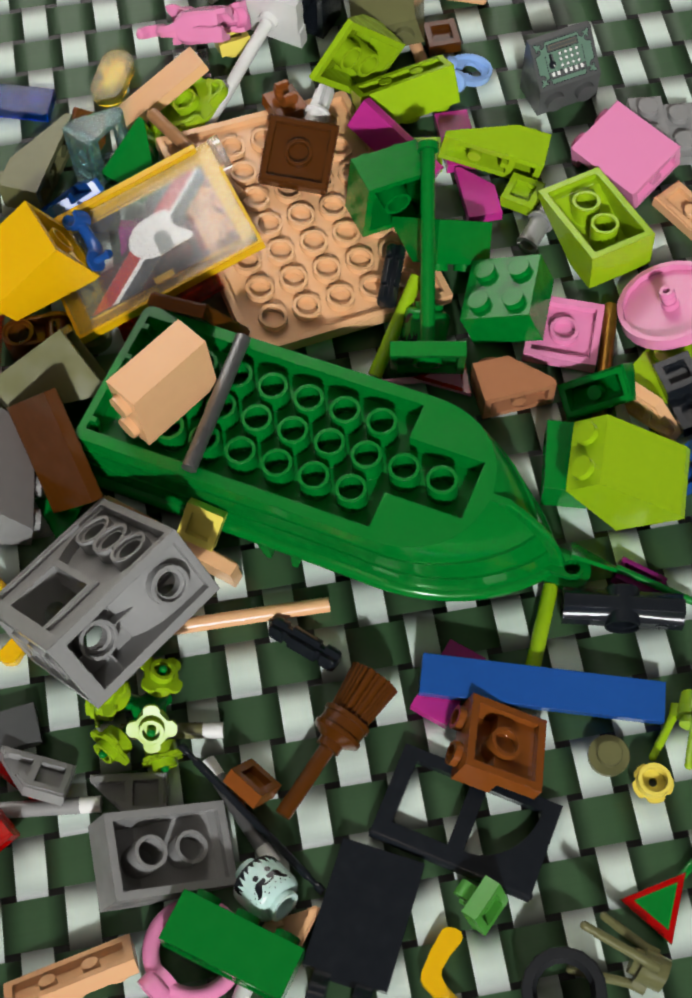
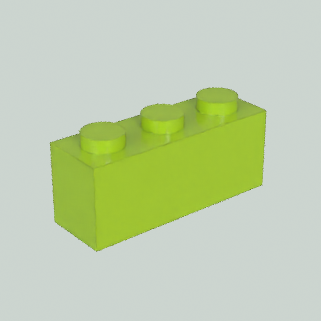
(411, 90)

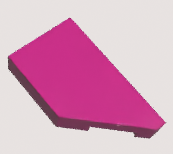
(477, 197)

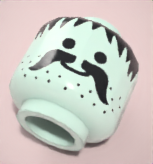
(265, 888)

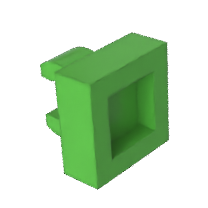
(481, 903)

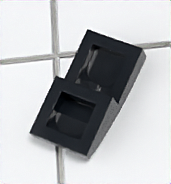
(676, 383)

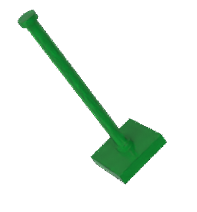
(427, 354)

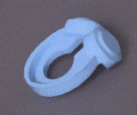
(476, 61)

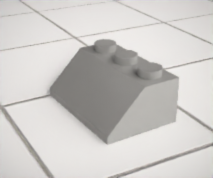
(17, 488)

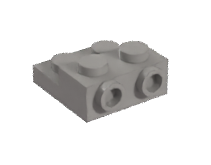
(670, 119)

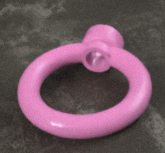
(158, 981)

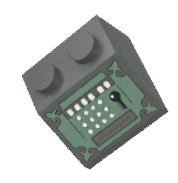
(560, 68)

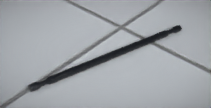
(258, 825)

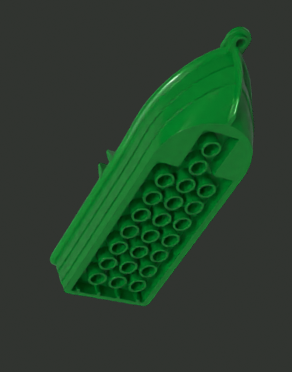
(339, 475)

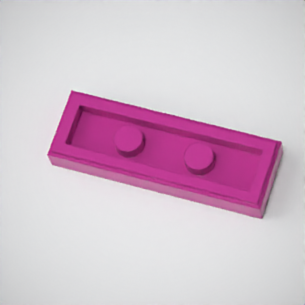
(379, 129)

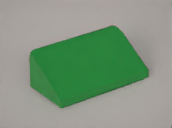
(598, 391)

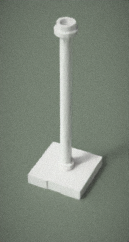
(269, 18)

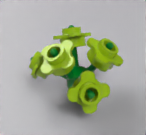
(150, 721)

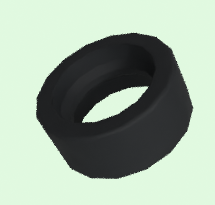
(562, 955)

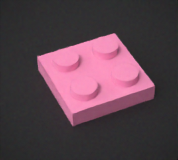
(569, 336)

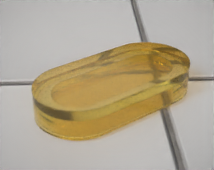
(112, 78)

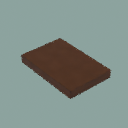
(55, 451)

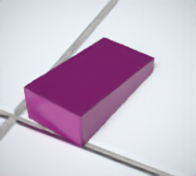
(619, 579)

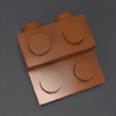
(497, 747)

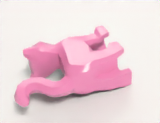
(200, 24)

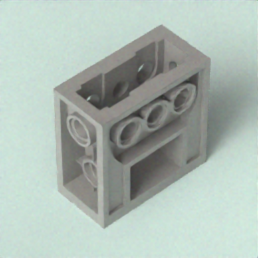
(111, 574)

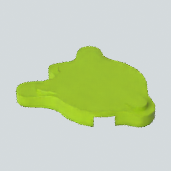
(194, 105)

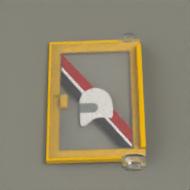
(165, 236)

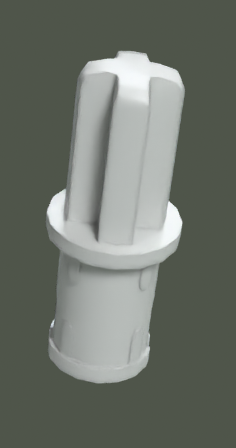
(319, 107)

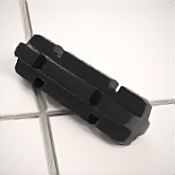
(391, 276)
(304, 643)

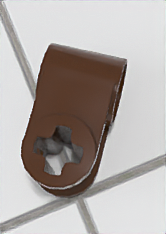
(32, 330)

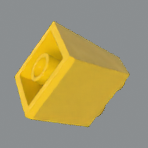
(38, 262)

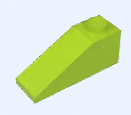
(498, 149)

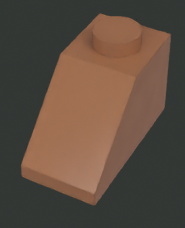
(509, 386)

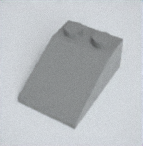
(160, 852)

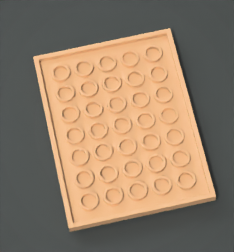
(316, 266)

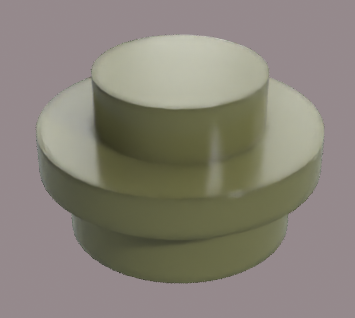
(608, 755)

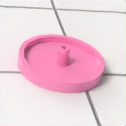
(658, 306)

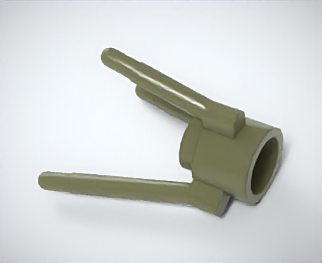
(645, 962)

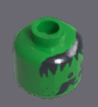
(411, 323)

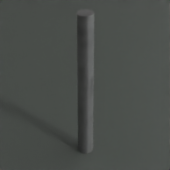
(215, 403)

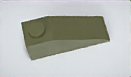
(36, 168)

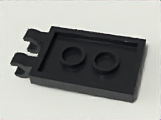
(362, 920)

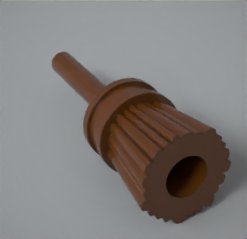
(341, 727)

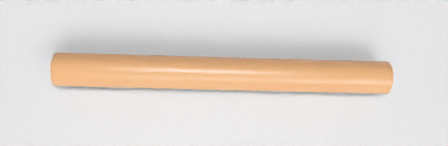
(255, 615)

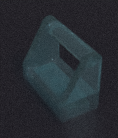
(83, 137)

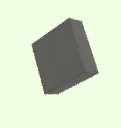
(20, 727)

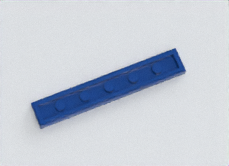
(543, 688)

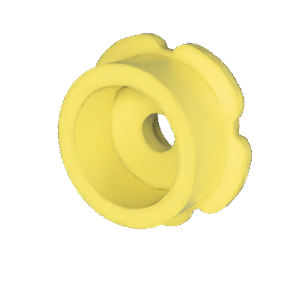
(663, 779)

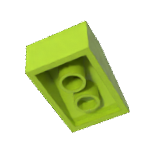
(357, 54)
(597, 227)

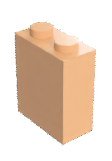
(162, 382)

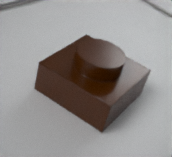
(442, 37)

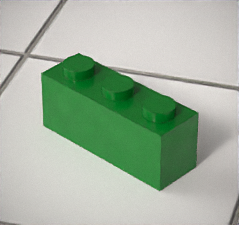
(233, 944)

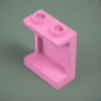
(627, 151)

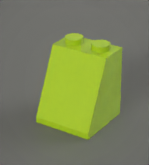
(627, 473)

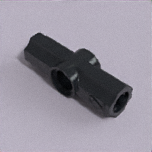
(622, 608)

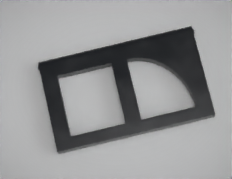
(513, 869)

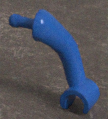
(81, 222)

